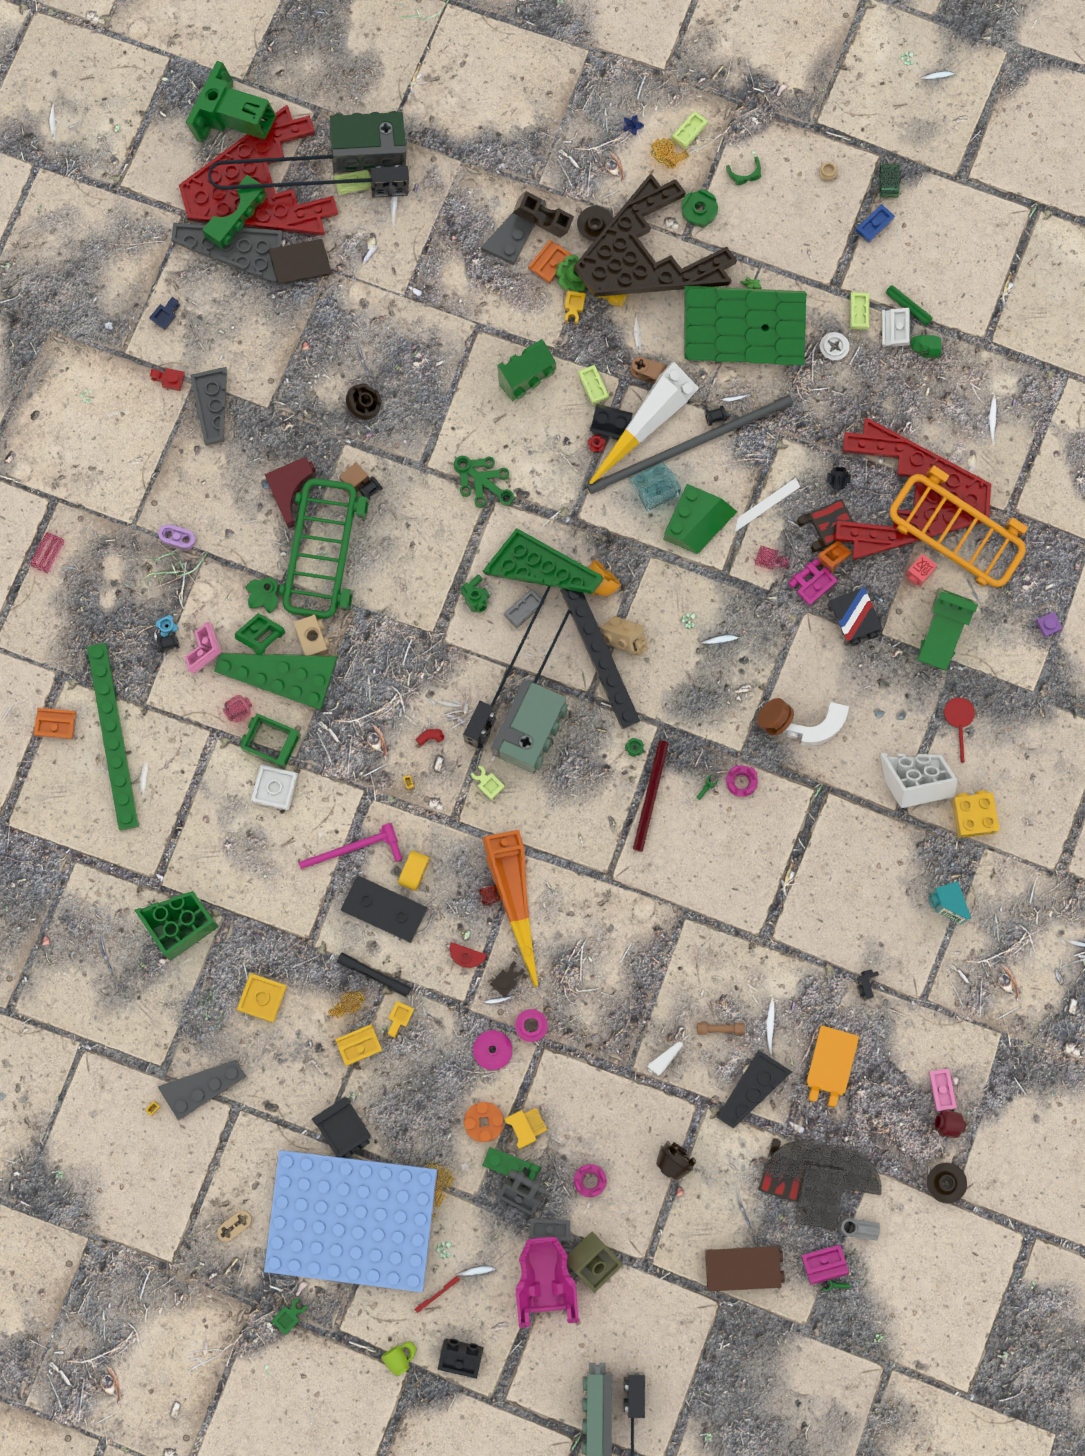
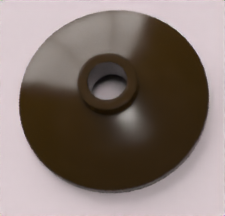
(591, 216)
(957, 1182)

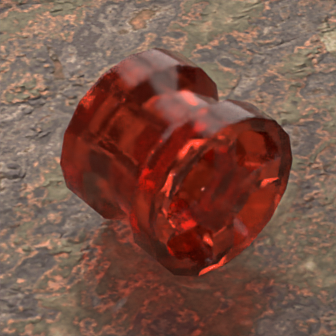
(489, 895)

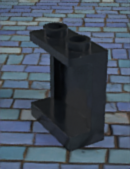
(342, 1128)

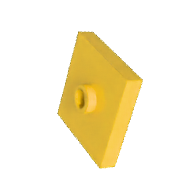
(261, 998)

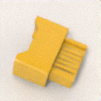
(526, 1126)

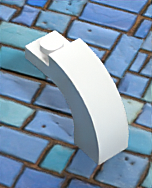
(823, 732)

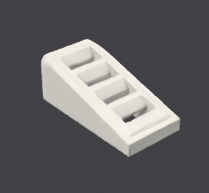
(659, 1064)

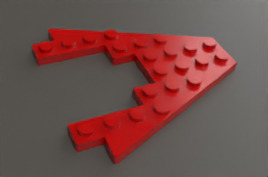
(912, 460)

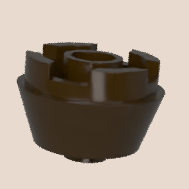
(363, 402)
(674, 1161)

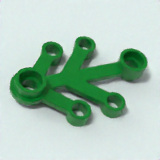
(481, 478)

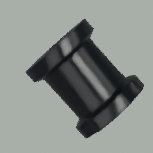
(715, 415)
(370, 488)
(168, 642)

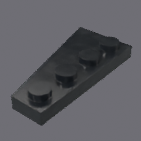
(754, 1086)

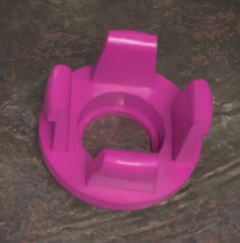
(748, 772)
(533, 1036)
(598, 1172)

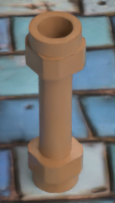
(737, 1028)

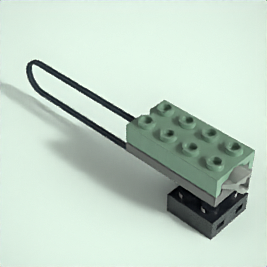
(599, 1408)

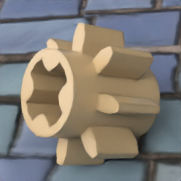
(640, 645)

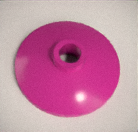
(495, 1060)

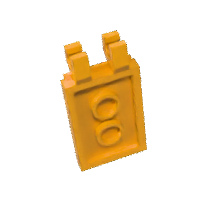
(831, 1064)

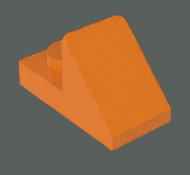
(833, 556)

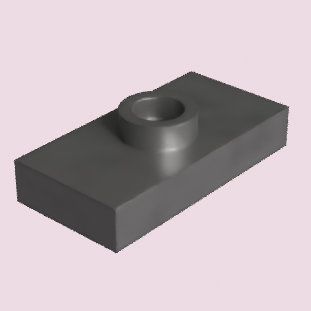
(523, 608)

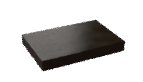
(300, 262)

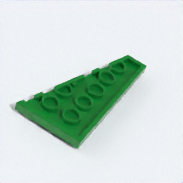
(288, 675)

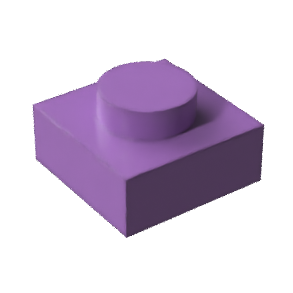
(1049, 624)

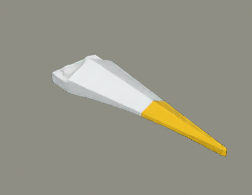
(666, 397)

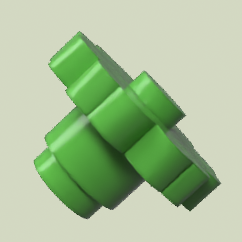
(567, 276)

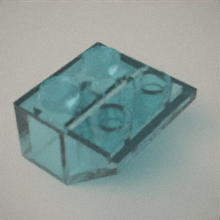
(656, 486)

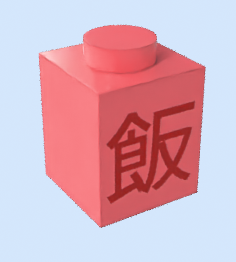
(921, 570)

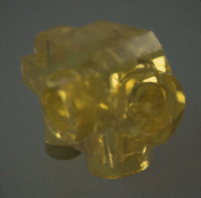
(663, 152)
(349, 1003)

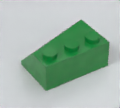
(177, 923)

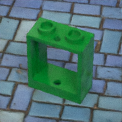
(289, 745)

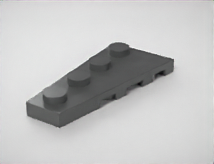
(509, 238)
(197, 1089)

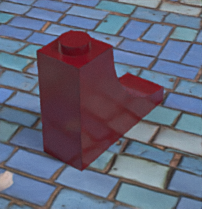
(286, 483)

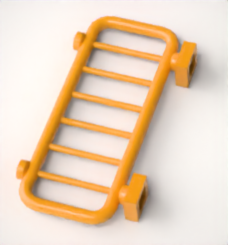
(1014, 527)

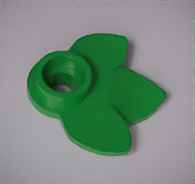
(262, 597)

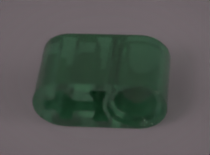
(889, 180)

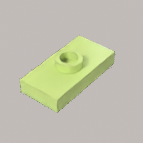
(689, 130)
(352, 187)
(859, 311)
(593, 385)

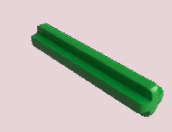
(906, 302)

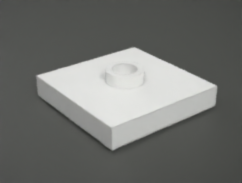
(274, 787)

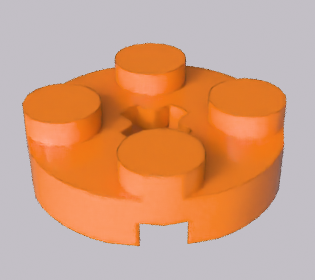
(472, 1122)

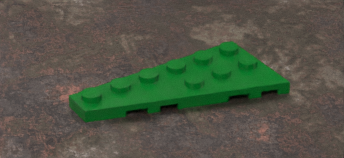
(534, 562)

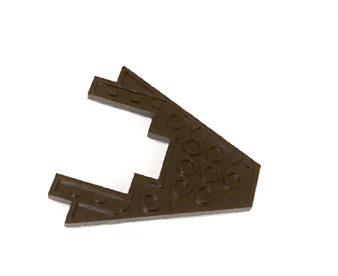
(622, 265)

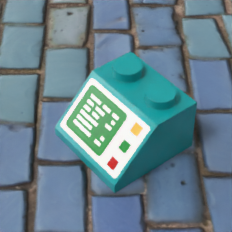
(950, 902)

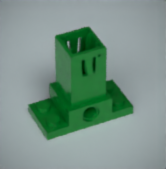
(224, 107)
(945, 628)

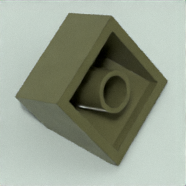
(593, 1262)

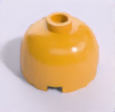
(609, 584)

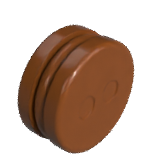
(775, 716)

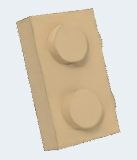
(621, 633)

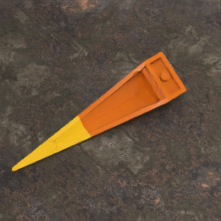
(507, 867)

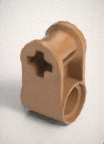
(649, 369)

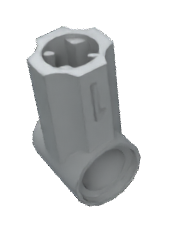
(861, 1229)

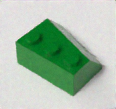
(526, 370)
(697, 519)

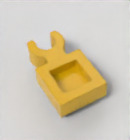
(573, 304)

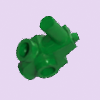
(475, 597)

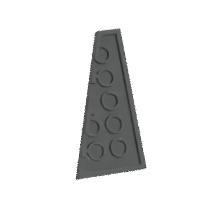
(245, 252)

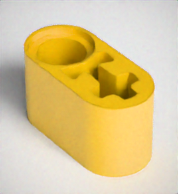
(414, 870)

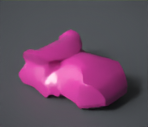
(545, 1281)

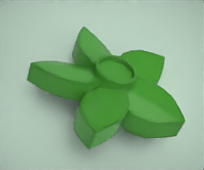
(751, 284)

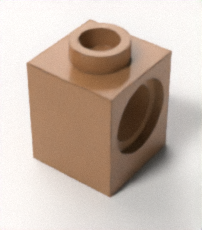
(354, 475)

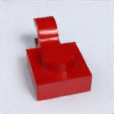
(170, 379)

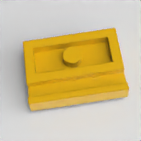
(358, 1045)

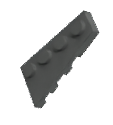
(210, 399)

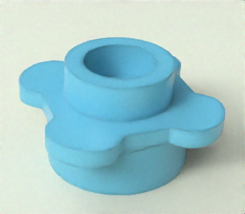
(168, 620)

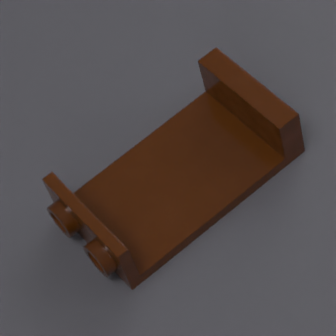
(744, 1268)

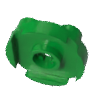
(698, 198)

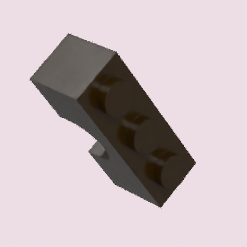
(553, 221)

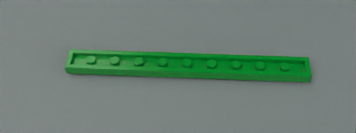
(112, 736)

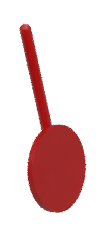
(959, 713)

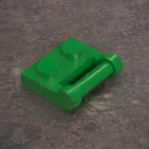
(255, 629)

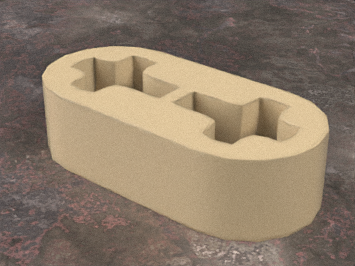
(237, 1229)

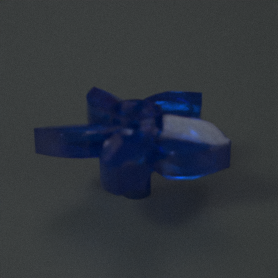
(632, 124)

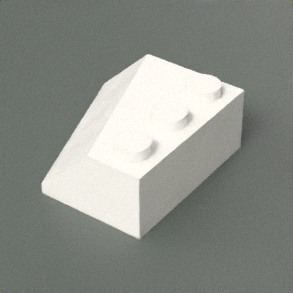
(918, 778)

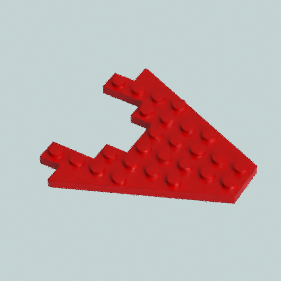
(279, 209)

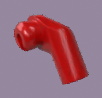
(430, 734)

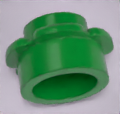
(634, 742)

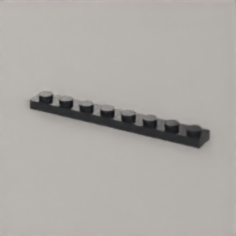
(601, 657)

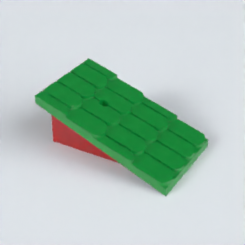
(744, 325)

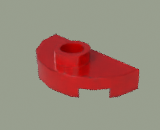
(465, 956)

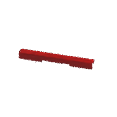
(447, 1286)

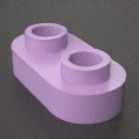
(177, 537)

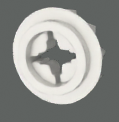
(833, 338)

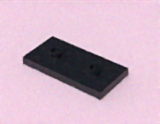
(384, 909)

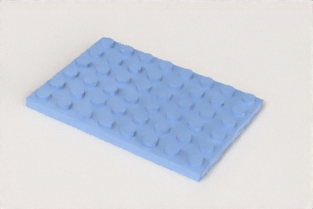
(351, 1220)

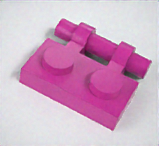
(815, 587)

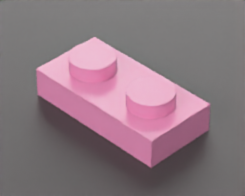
(942, 1089)

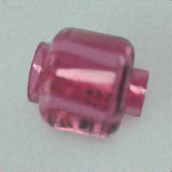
(237, 708)

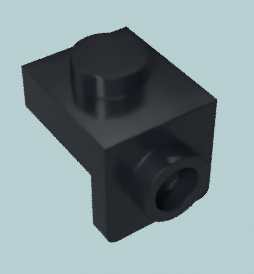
(864, 988)

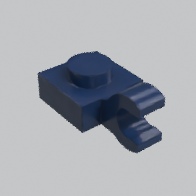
(164, 315)

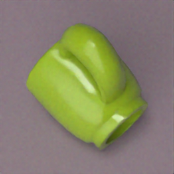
(396, 1359)

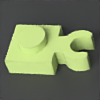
(489, 784)

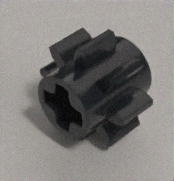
(838, 478)

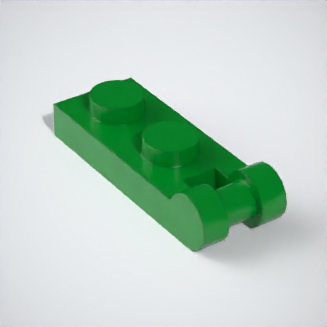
(505, 1163)

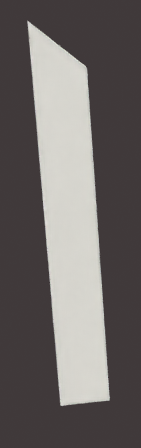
(767, 503)

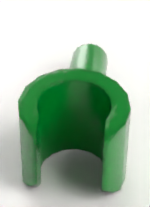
(708, 785)
(837, 1285)

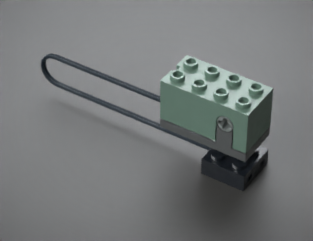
(529, 721)

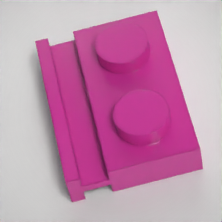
(825, 1264)

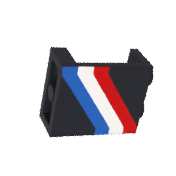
(855, 616)

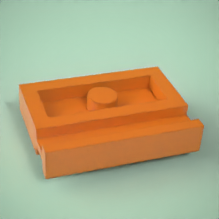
(546, 261)
(55, 723)

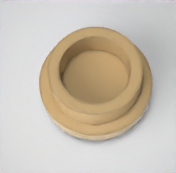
(828, 171)

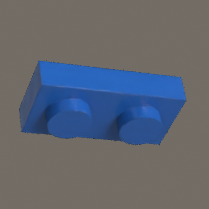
(875, 223)

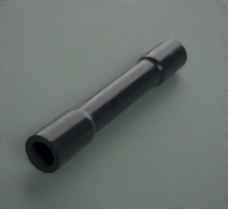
(353, 964)

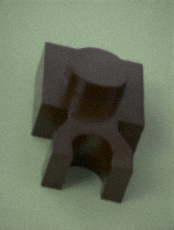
(505, 980)

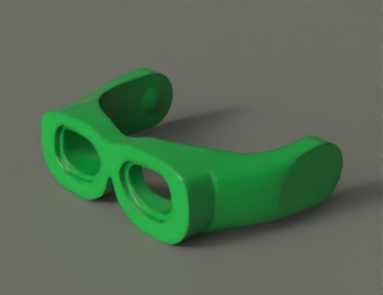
(739, 180)

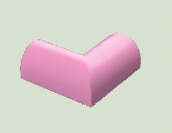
(207, 648)

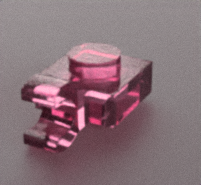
(769, 557)

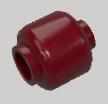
(950, 1124)

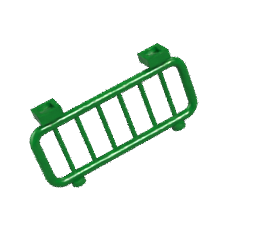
(344, 598)

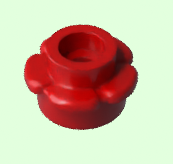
(596, 448)

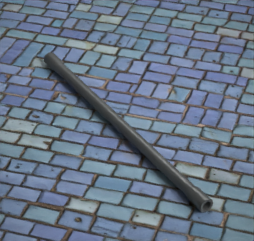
(776, 405)

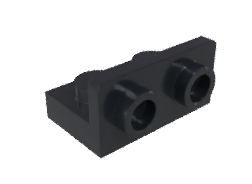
(610, 421)
(460, 1358)

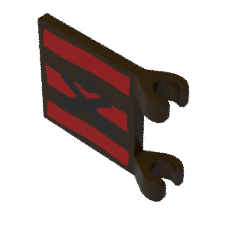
(825, 521)
(779, 1187)

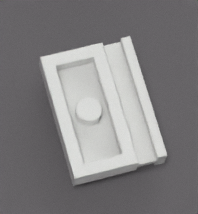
(896, 327)

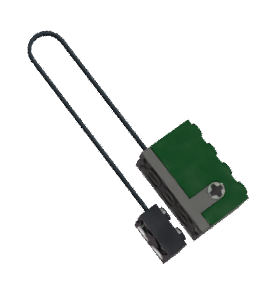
(357, 144)

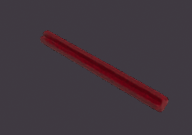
(650, 796)

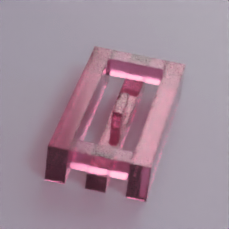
(47, 536)

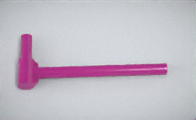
(387, 835)

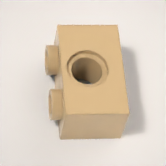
(309, 626)

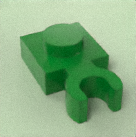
(287, 1318)

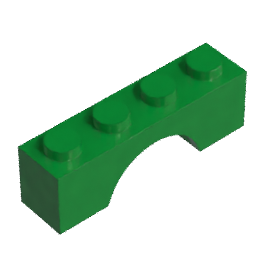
(222, 229)

